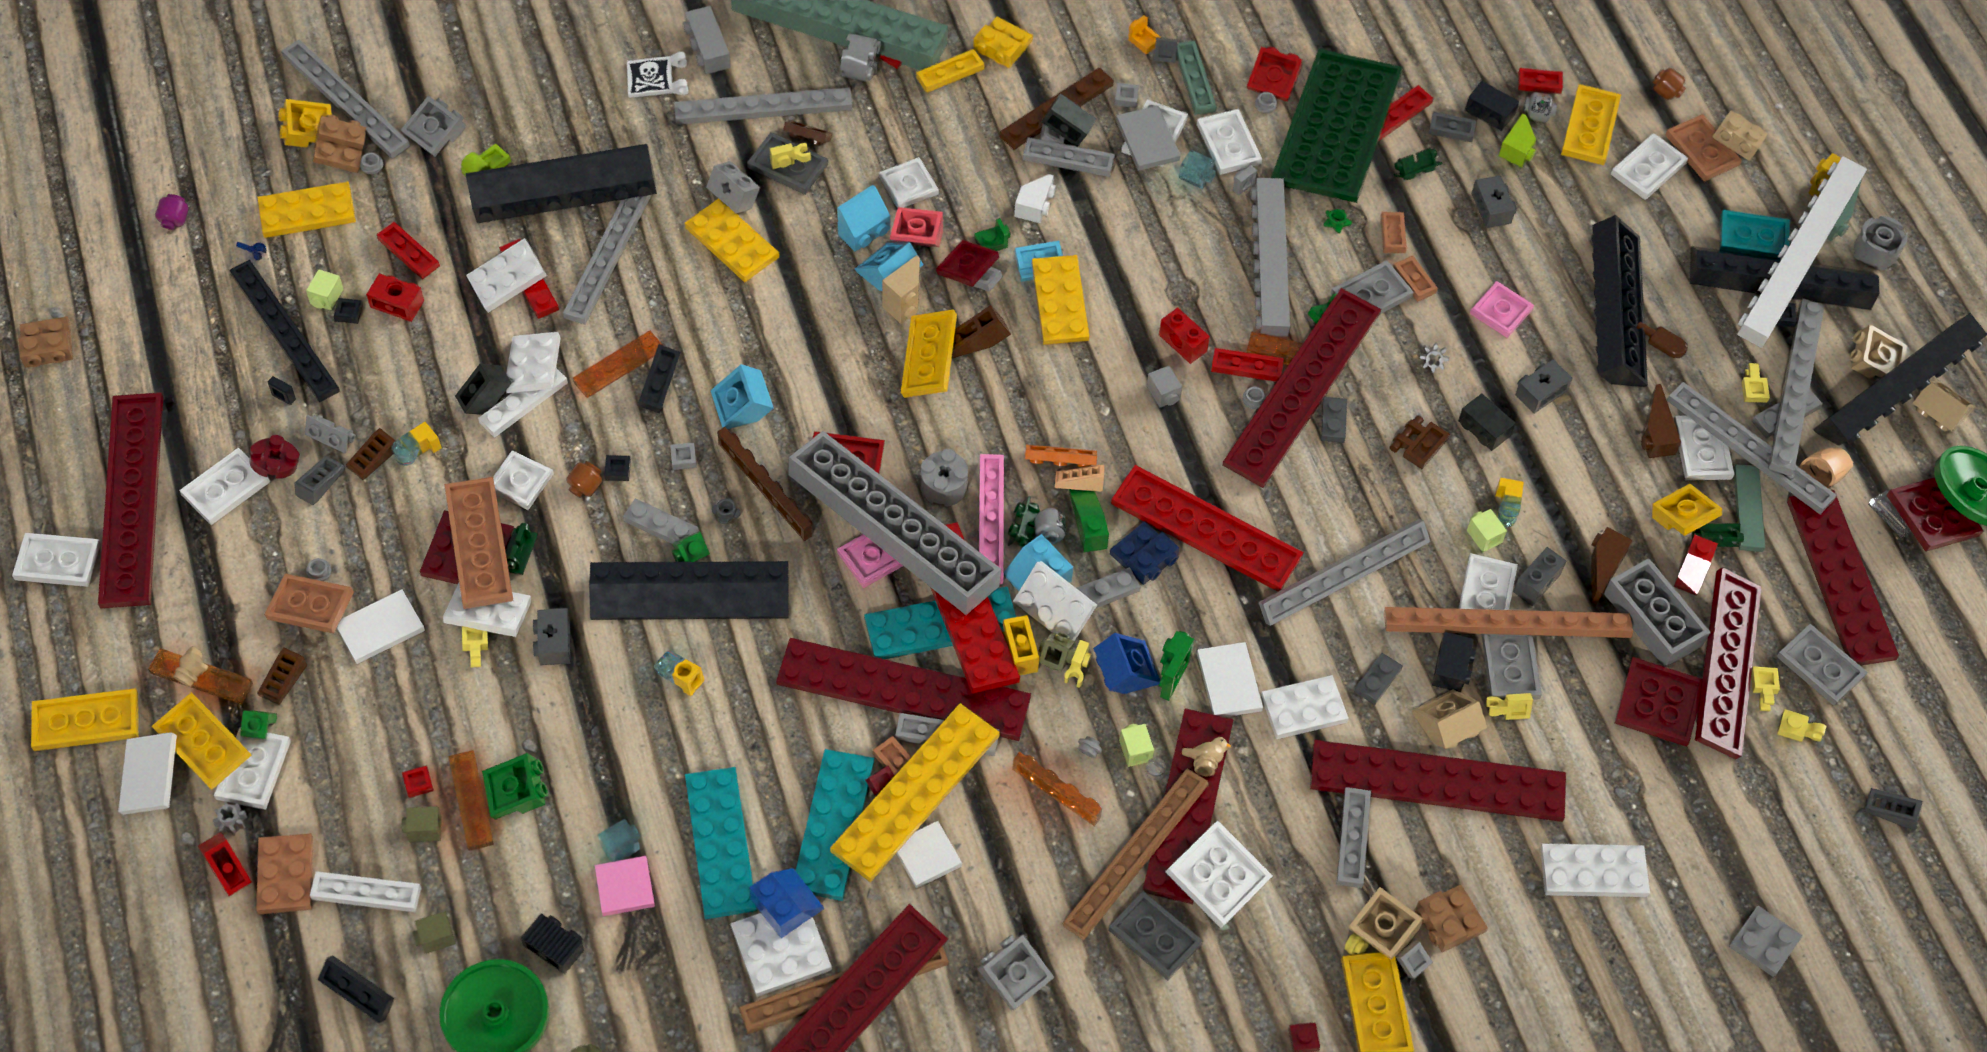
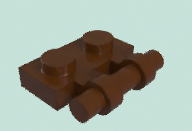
(1425, 446)

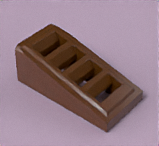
(367, 448)
(279, 664)

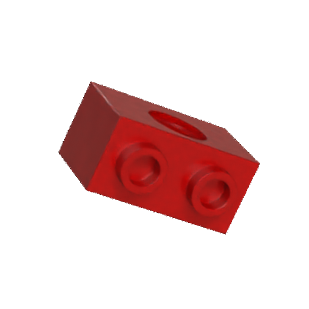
(384, 297)
(1184, 335)

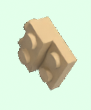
(1740, 135)
(1876, 352)

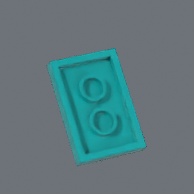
(1753, 234)

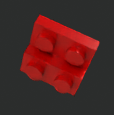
(1275, 73)

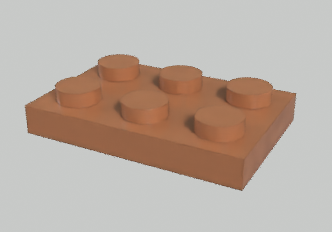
(1703, 152)
(309, 603)
(284, 873)

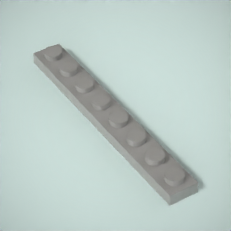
(345, 98)
(763, 106)
(604, 259)
(1748, 446)
(1344, 572)

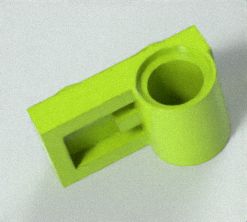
(489, 159)

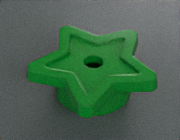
(1339, 215)

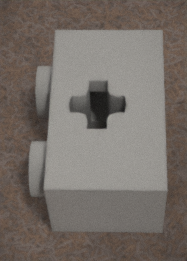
(733, 187)

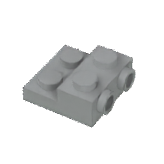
(434, 125)
(1015, 971)

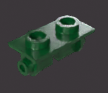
(1409, 167)
(1024, 514)
(1722, 533)
(520, 548)

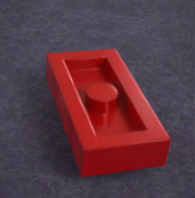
(1540, 80)

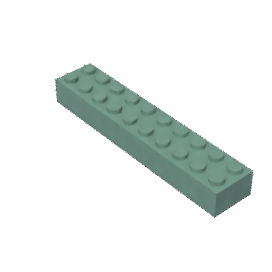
(902, 35)

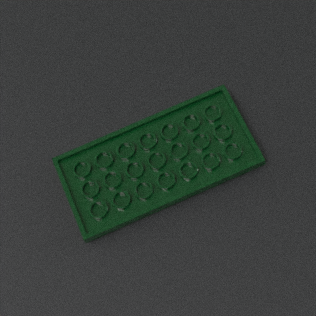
(1337, 125)

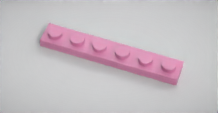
(992, 509)

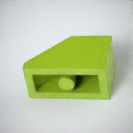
(1519, 143)

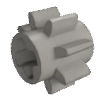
(1434, 350)
(229, 818)

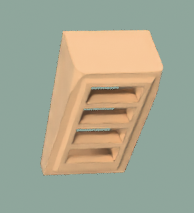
(1082, 478)

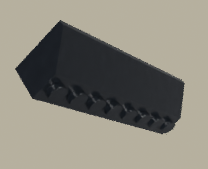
(561, 183)
(1747, 272)
(1619, 303)
(1902, 380)
(689, 590)

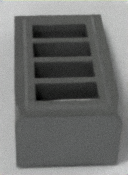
(313, 492)
(1897, 800)

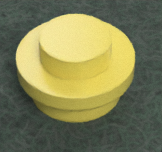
(1356, 945)

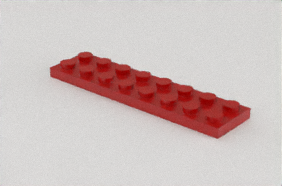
(1207, 528)
(978, 642)

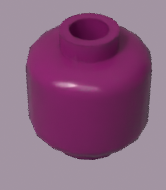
(172, 211)

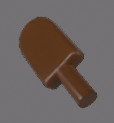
(1665, 341)

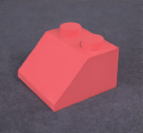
(918, 227)

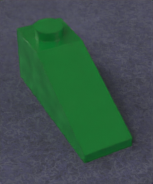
(1089, 520)

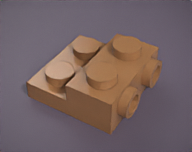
(339, 143)
(45, 342)
(1450, 918)

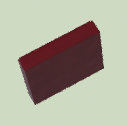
(967, 263)

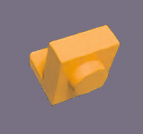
(1142, 35)

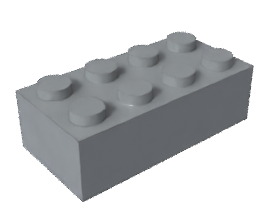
(1657, 612)

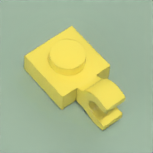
(786, 154)
(1754, 388)
(474, 641)
(1080, 659)
(1766, 682)
(1513, 707)
(1796, 727)

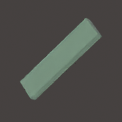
(1195, 78)
(1749, 507)

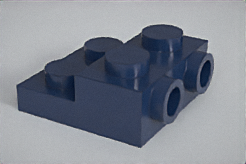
(1145, 553)

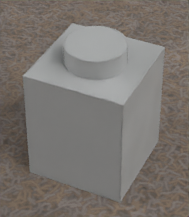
(1164, 386)

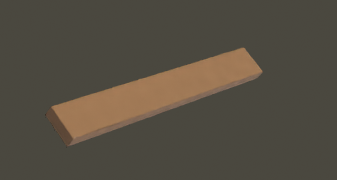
(1135, 854)
(802, 998)

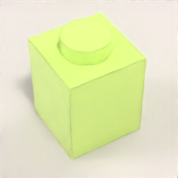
(324, 290)
(1486, 530)
(1136, 744)

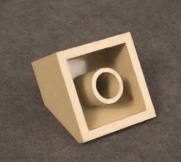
(901, 291)
(1943, 405)
(1450, 718)
(1386, 923)

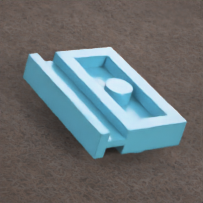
(1025, 255)

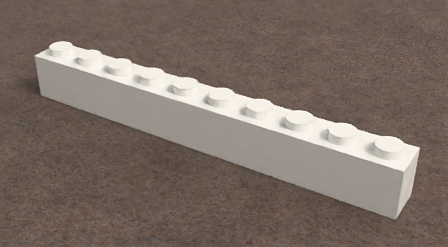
(1802, 251)

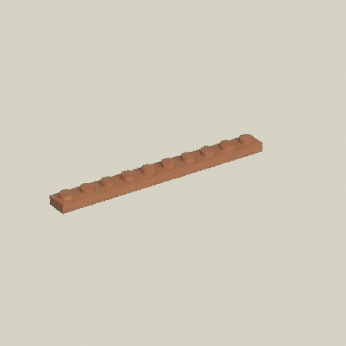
(1508, 622)

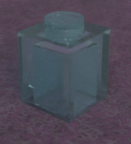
(1197, 169)
(619, 841)

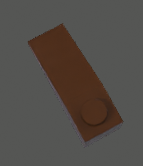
(979, 332)
(1660, 432)
(1606, 558)

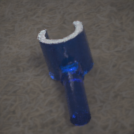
(253, 249)

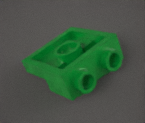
(1175, 661)
(514, 786)

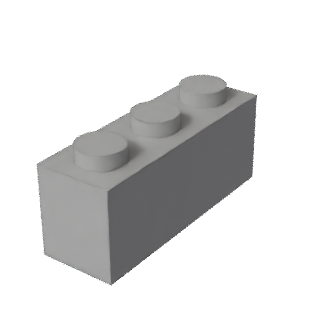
(706, 40)

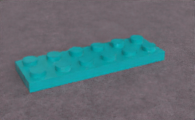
(921, 626)
(835, 806)
(720, 842)

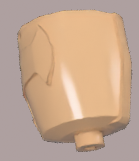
(1829, 465)

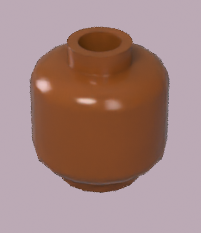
(1669, 83)
(584, 479)

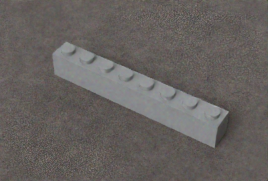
(1271, 257)

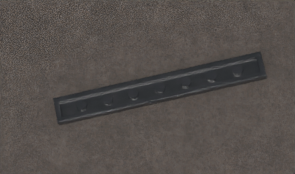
(284, 331)

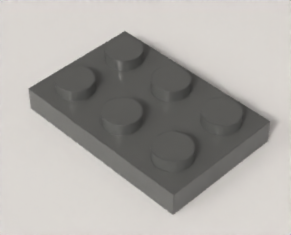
(796, 176)
(1155, 935)

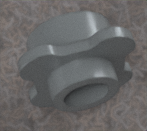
(725, 504)

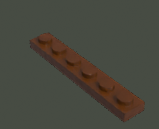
(1079, 93)
(760, 478)

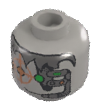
(1539, 107)
(1051, 525)

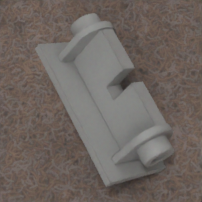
(326, 433)

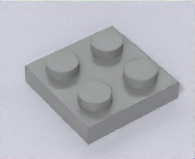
(1765, 941)

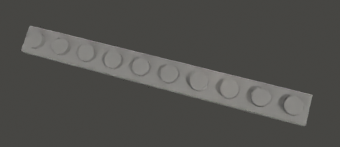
(1796, 388)

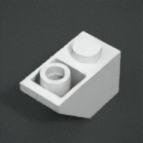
(1034, 198)

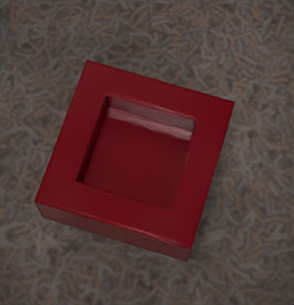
(880, 780)
(1304, 1037)

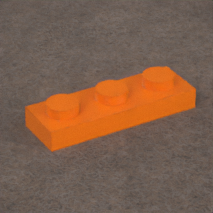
(1060, 456)

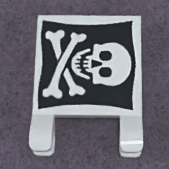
(654, 76)

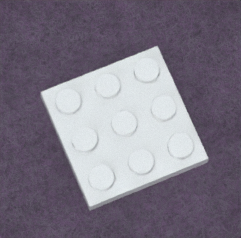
(1219, 874)
(777, 961)

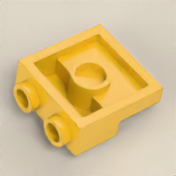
(1002, 42)
(301, 121)
(1685, 510)

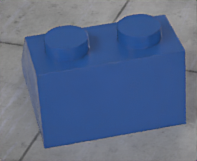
(1126, 664)
(784, 900)

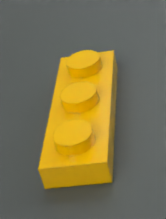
(950, 70)

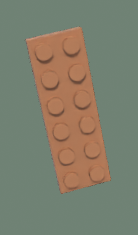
(478, 543)

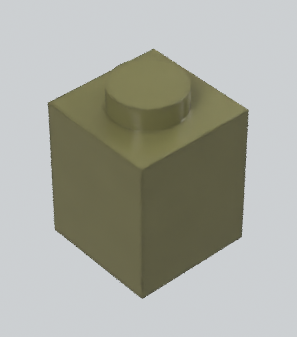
(422, 824)
(434, 932)

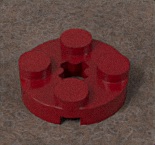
(274, 447)

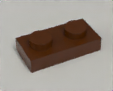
(799, 130)

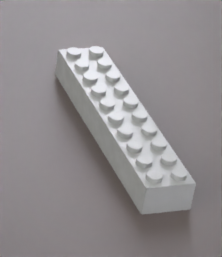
(894, 522)

